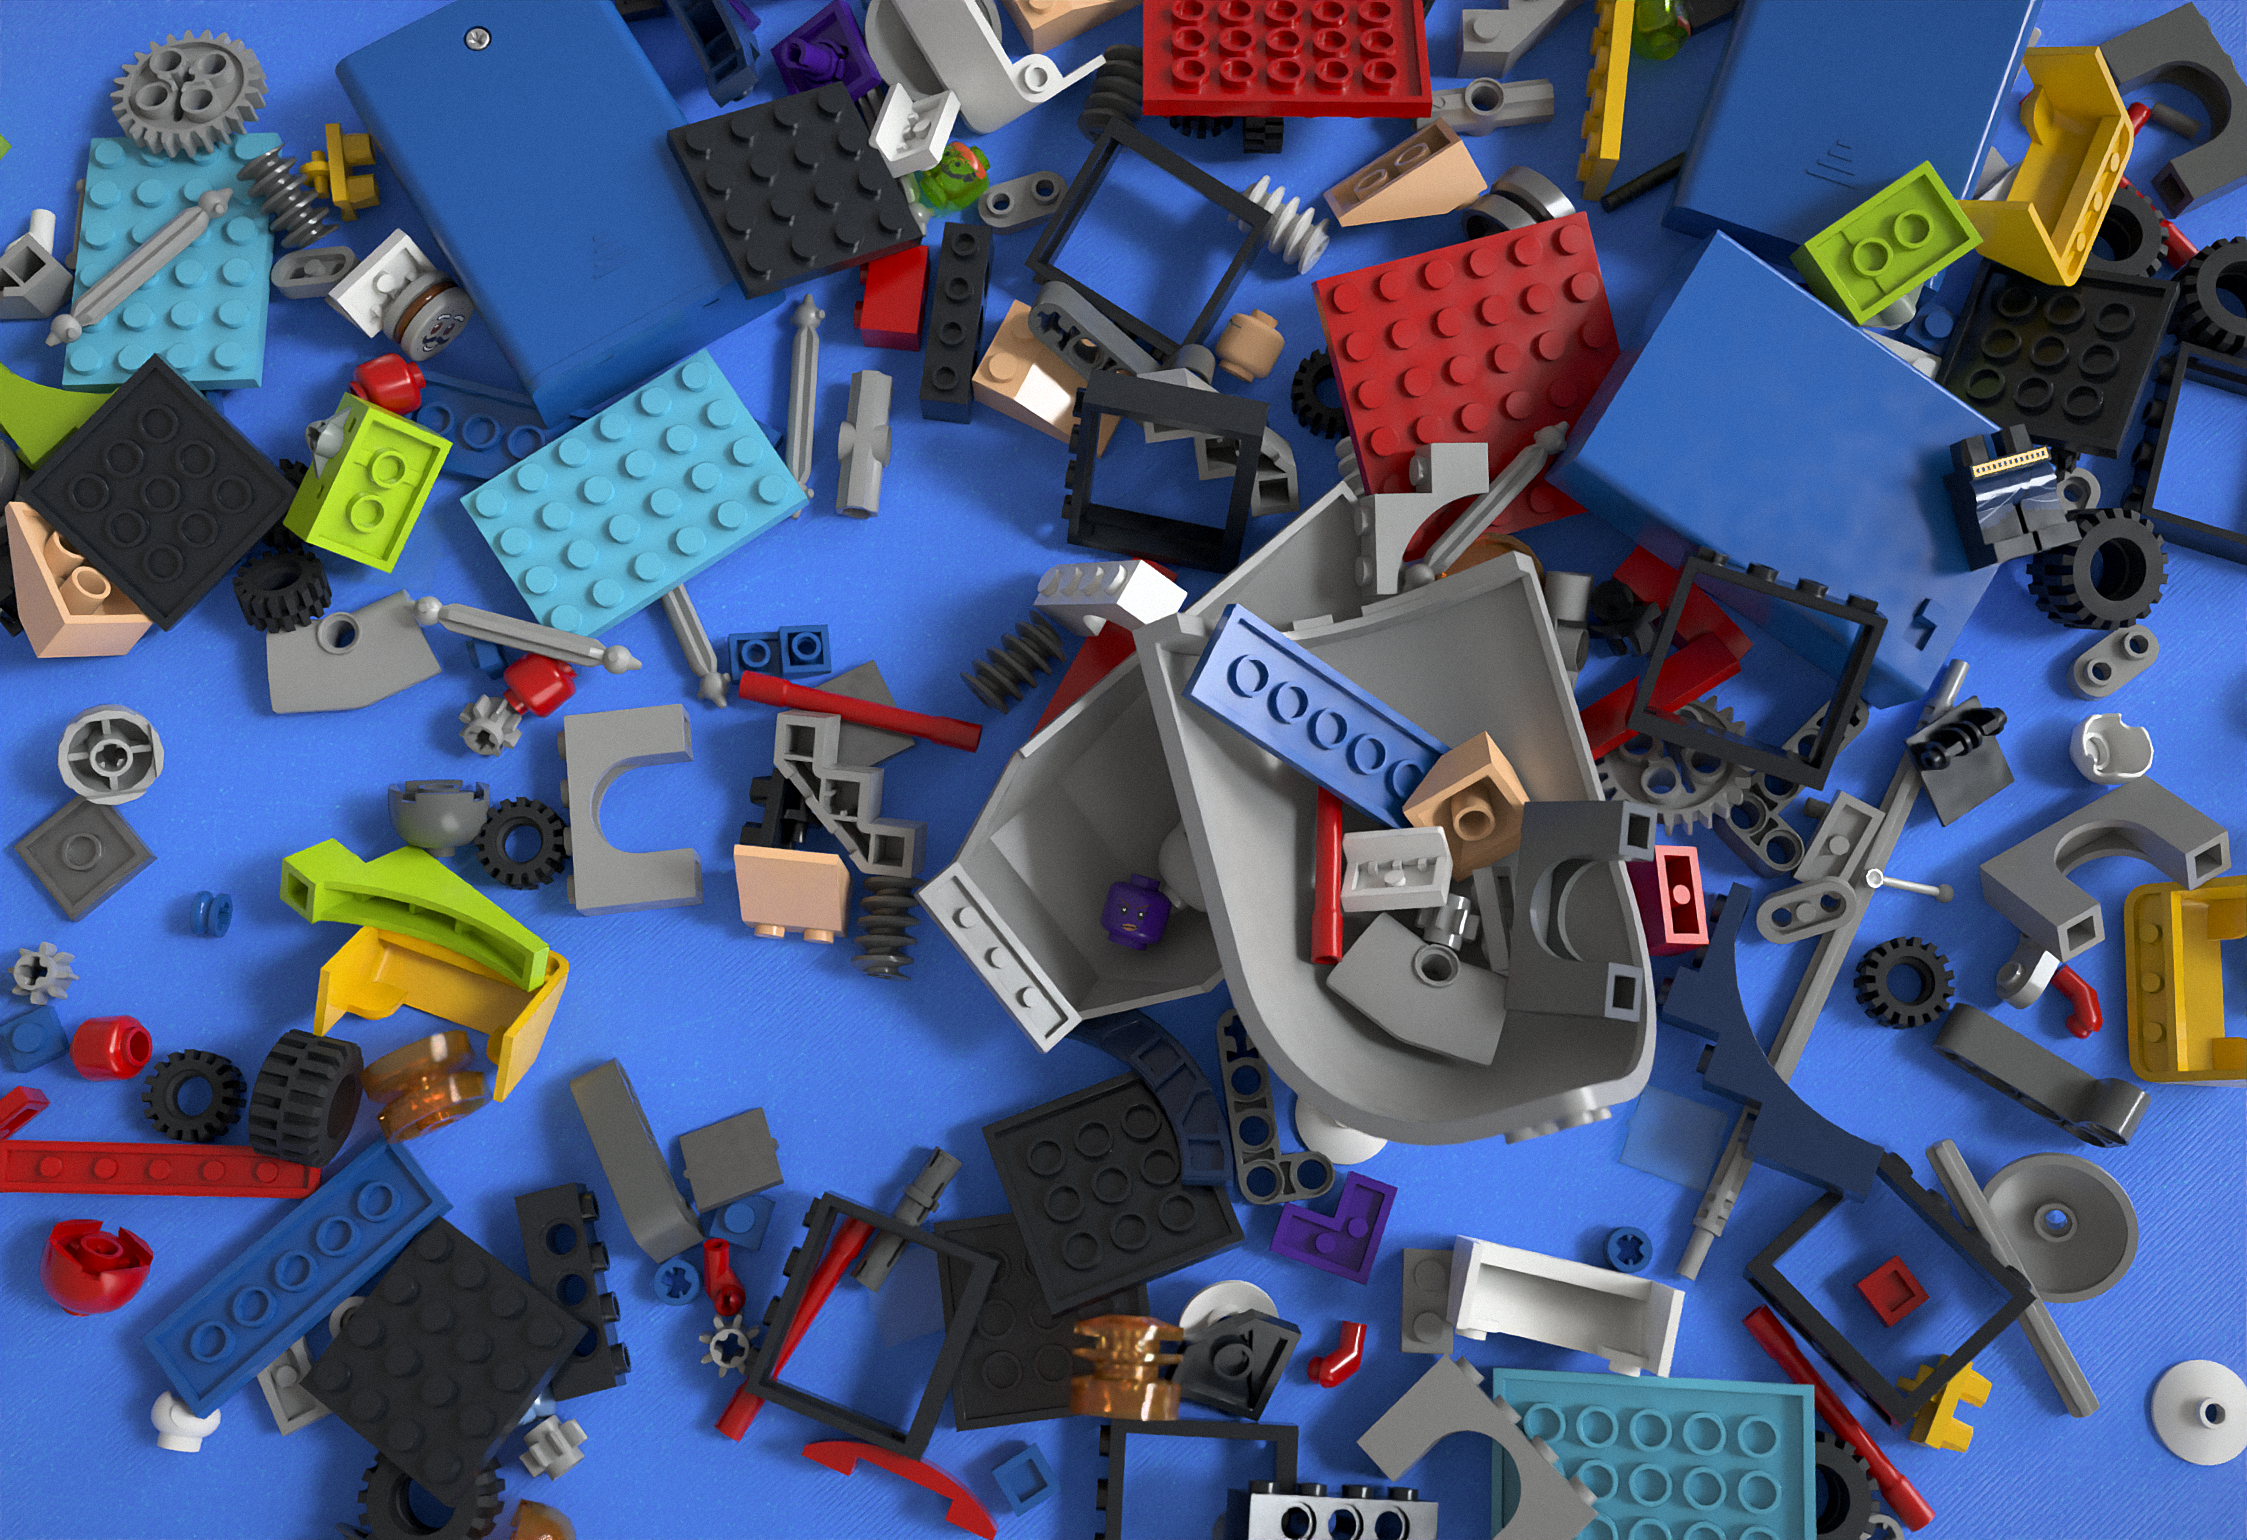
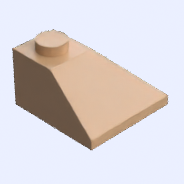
(1475, 802)

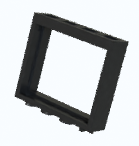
(1082, 191)
(2203, 367)
(1147, 534)
(1735, 748)
(784, 1311)
(1835, 1349)
(1114, 1442)

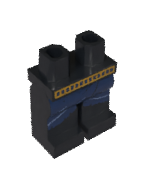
(2008, 502)

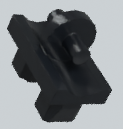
(1624, 623)
(784, 817)

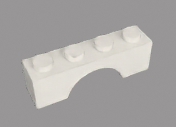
(1117, 591)

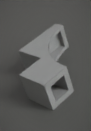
(1389, 520)

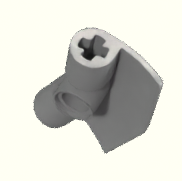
(1568, 606)
(384, 658)
(1448, 1017)

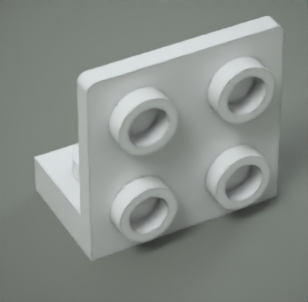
(377, 281)

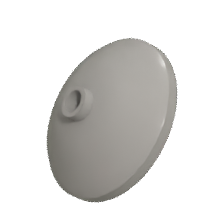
(899, 55)
(2084, 1251)

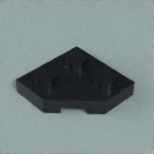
(1236, 1362)

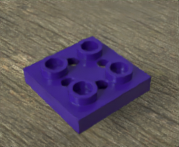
(816, 50)

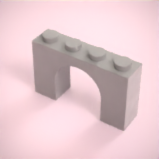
(598, 752)
(2131, 821)
(1452, 1402)

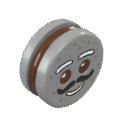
(427, 315)

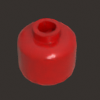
(389, 383)
(538, 684)
(110, 1048)

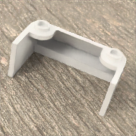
(975, 66)
(1563, 1305)

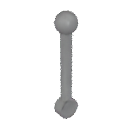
(71, 258)
(1874, 878)

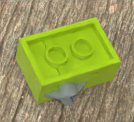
(1886, 249)
(365, 482)

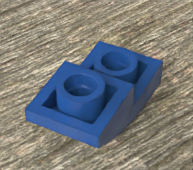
(785, 654)

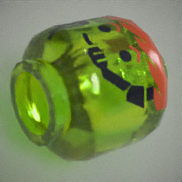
(1659, 26)
(957, 177)

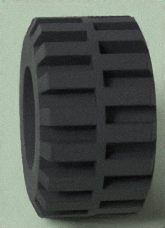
(2133, 235)
(2198, 312)
(2129, 575)
(305, 1098)
(1848, 1490)
(393, 1518)

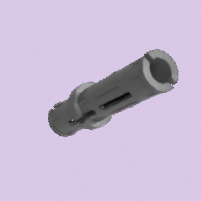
(914, 1206)

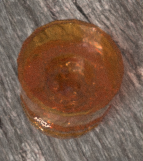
(1126, 1369)

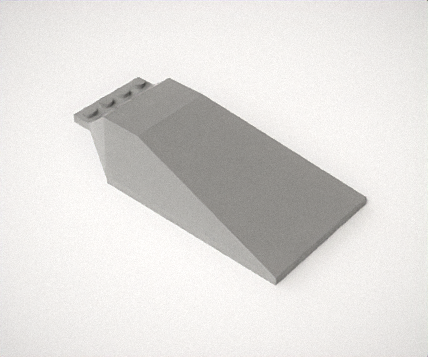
(1095, 803)

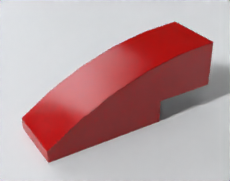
(1652, 581)

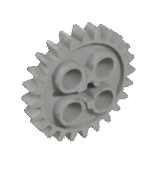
(189, 93)
(1633, 776)

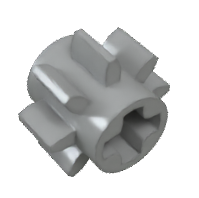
(490, 725)
(1448, 923)
(28, 971)
(716, 1350)
(553, 1447)

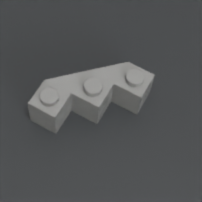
(1495, 39)
(32, 282)
(1217, 456)
(846, 796)

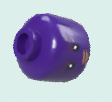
(1135, 912)

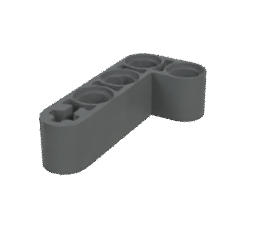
(1060, 307)
(1764, 807)
(1260, 1106)
(2091, 1109)
(634, 1164)

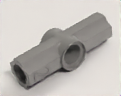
(1508, 104)
(864, 444)

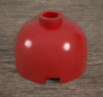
(92, 1268)

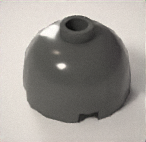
(438, 814)

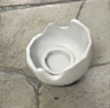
(2110, 750)

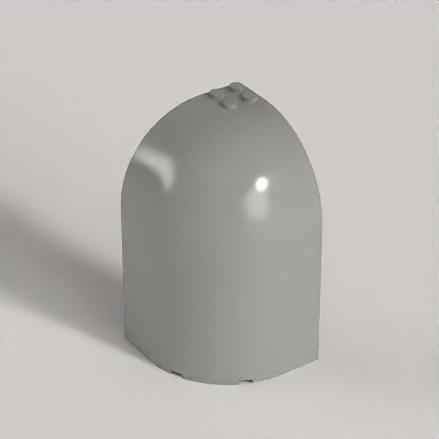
(1456, 663)

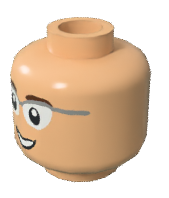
(1249, 345)

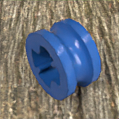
(211, 914)
(1642, 1249)
(664, 1289)

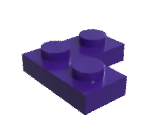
(1341, 1243)

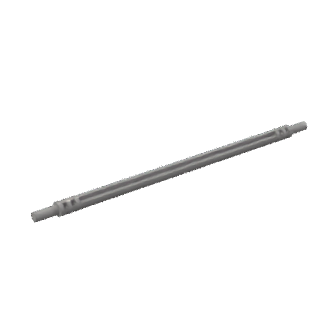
(1816, 982)

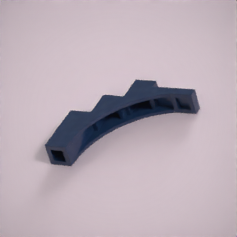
(723, 46)
(1787, 1130)

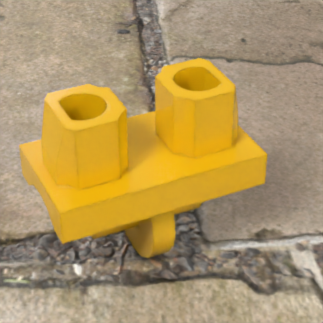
(343, 153)
(1934, 1421)

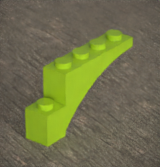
(41, 416)
(412, 897)

